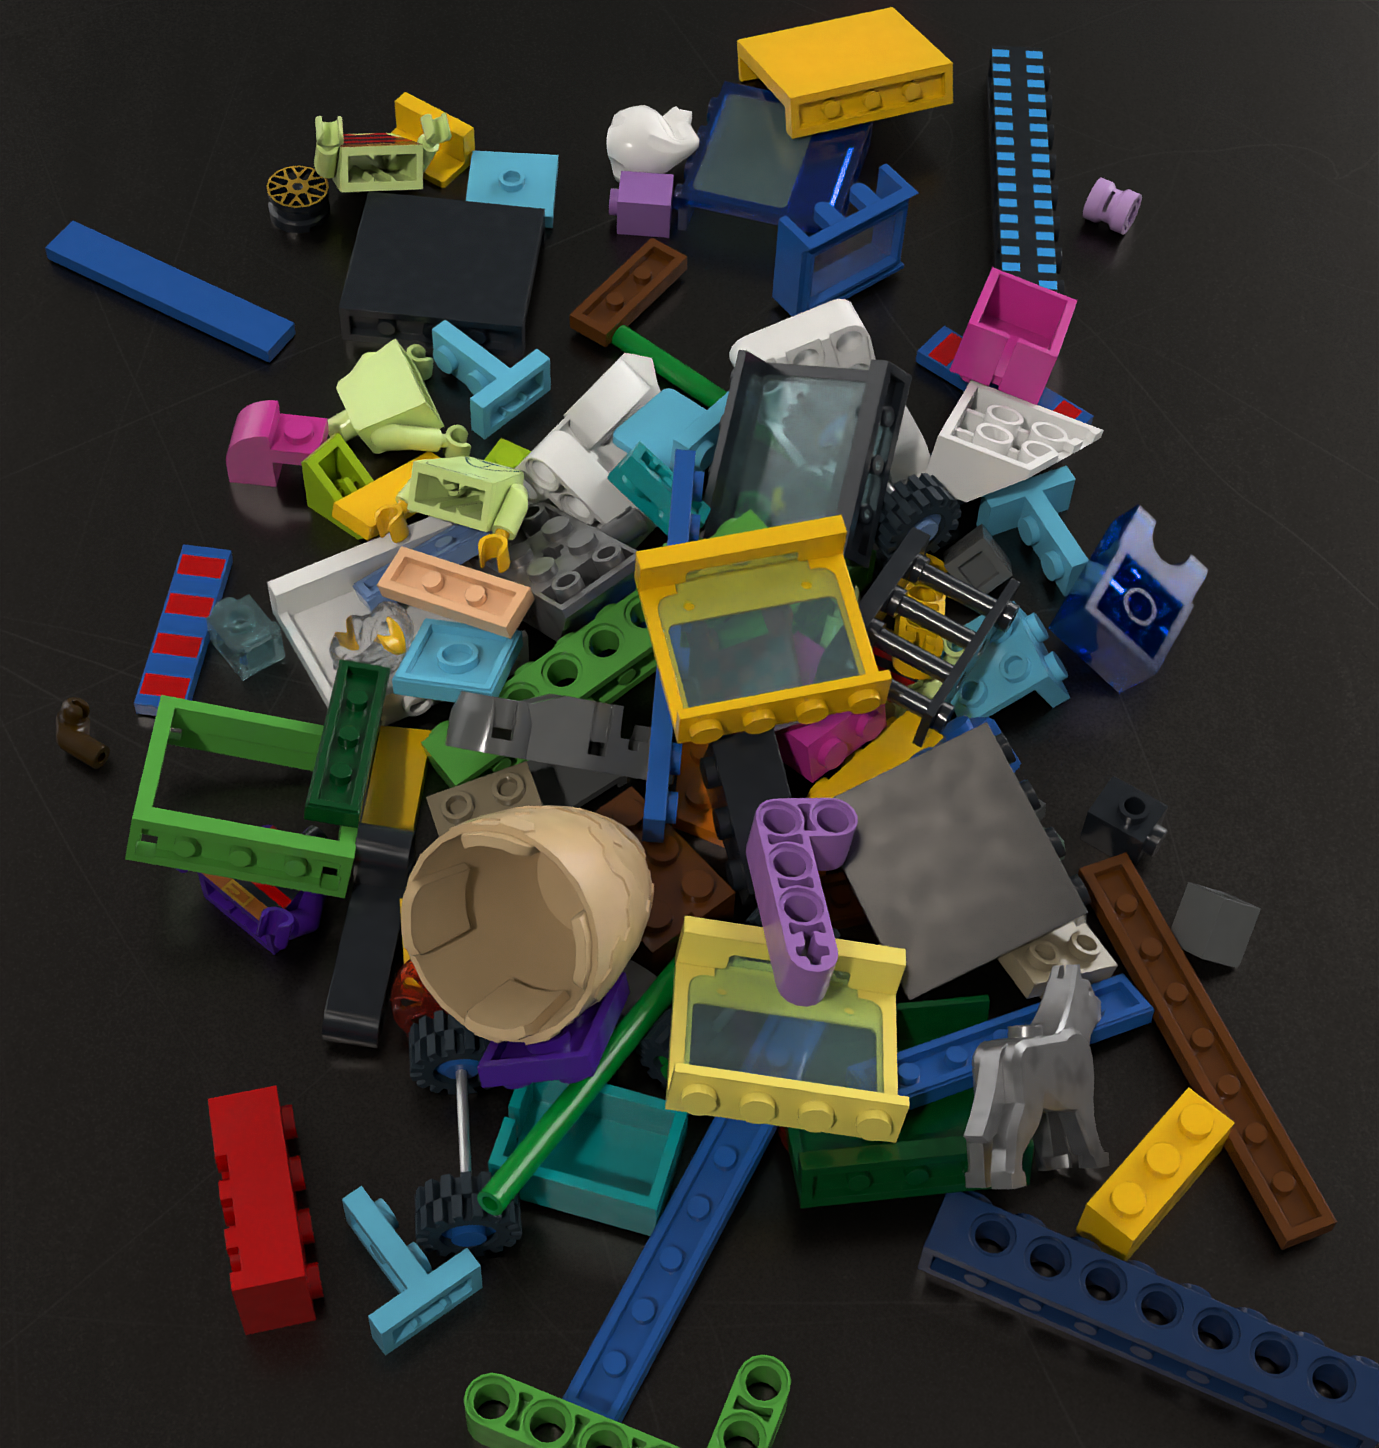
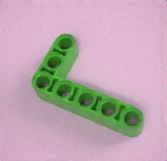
(586, 1429)

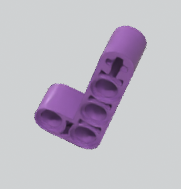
(784, 853)

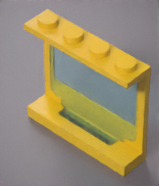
(758, 630)

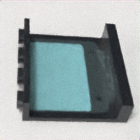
(807, 447)

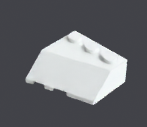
(1001, 441)

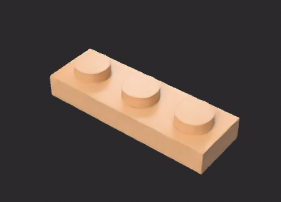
(456, 592)

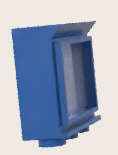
(848, 251)

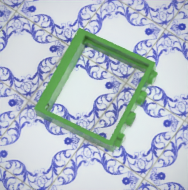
(228, 846)

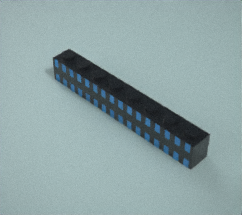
(1023, 167)

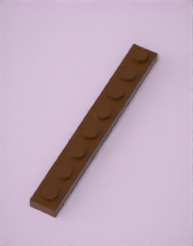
(1207, 1052)

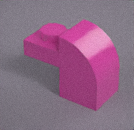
(267, 440)

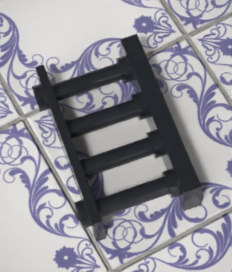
(890, 597)

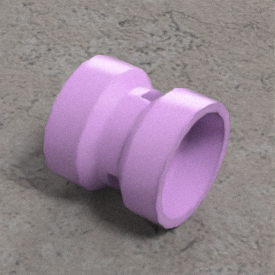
(1112, 206)

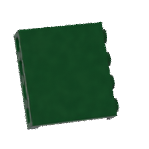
(931, 1143)

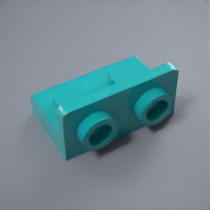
(649, 486)

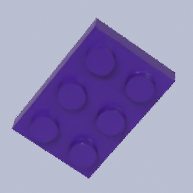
(566, 1057)

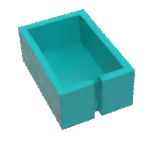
(609, 1164)

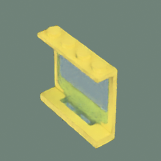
(770, 1062)

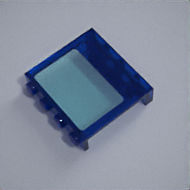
(761, 173)

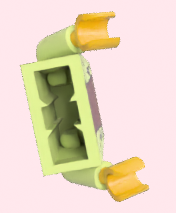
(463, 493)

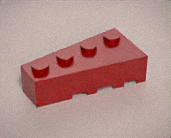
(260, 1207)

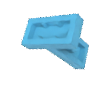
(497, 389)
(1034, 509)
(422, 1294)

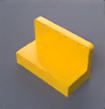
(452, 155)

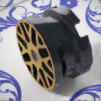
(298, 202)

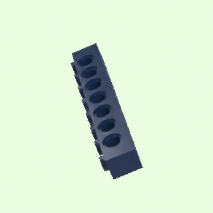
(1166, 1349)

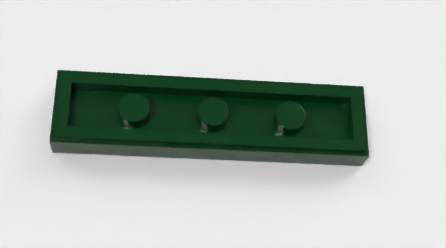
(347, 744)

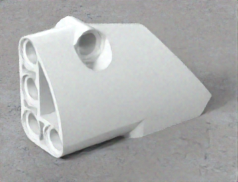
(834, 338)
(578, 454)

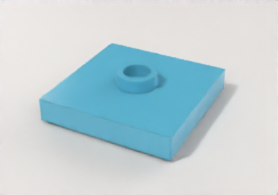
(514, 180)
(454, 659)

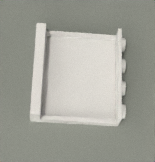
(321, 597)

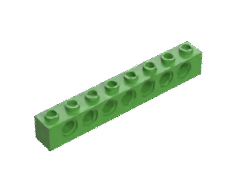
(572, 657)

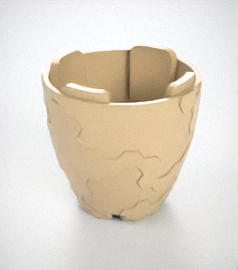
(526, 917)

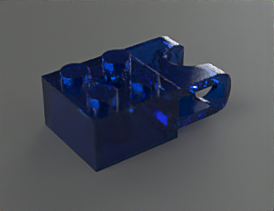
(1128, 603)

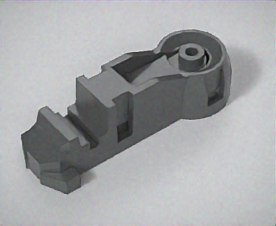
(551, 732)

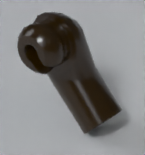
(74, 733)

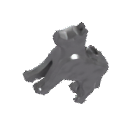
(1037, 1088)

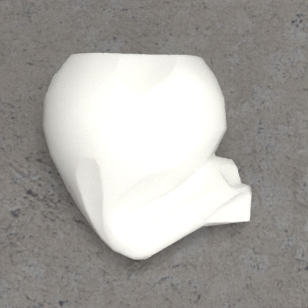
(649, 142)

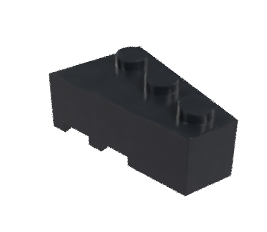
(738, 777)

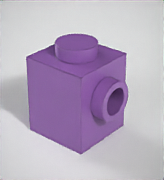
(643, 204)

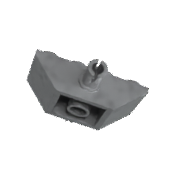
(570, 566)

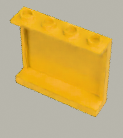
(848, 71)

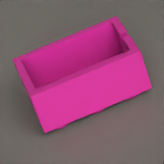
(1014, 336)

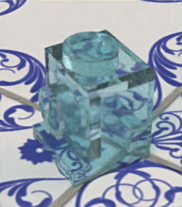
(240, 627)

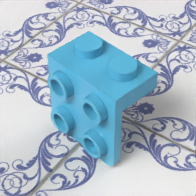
(673, 423)
(1010, 669)

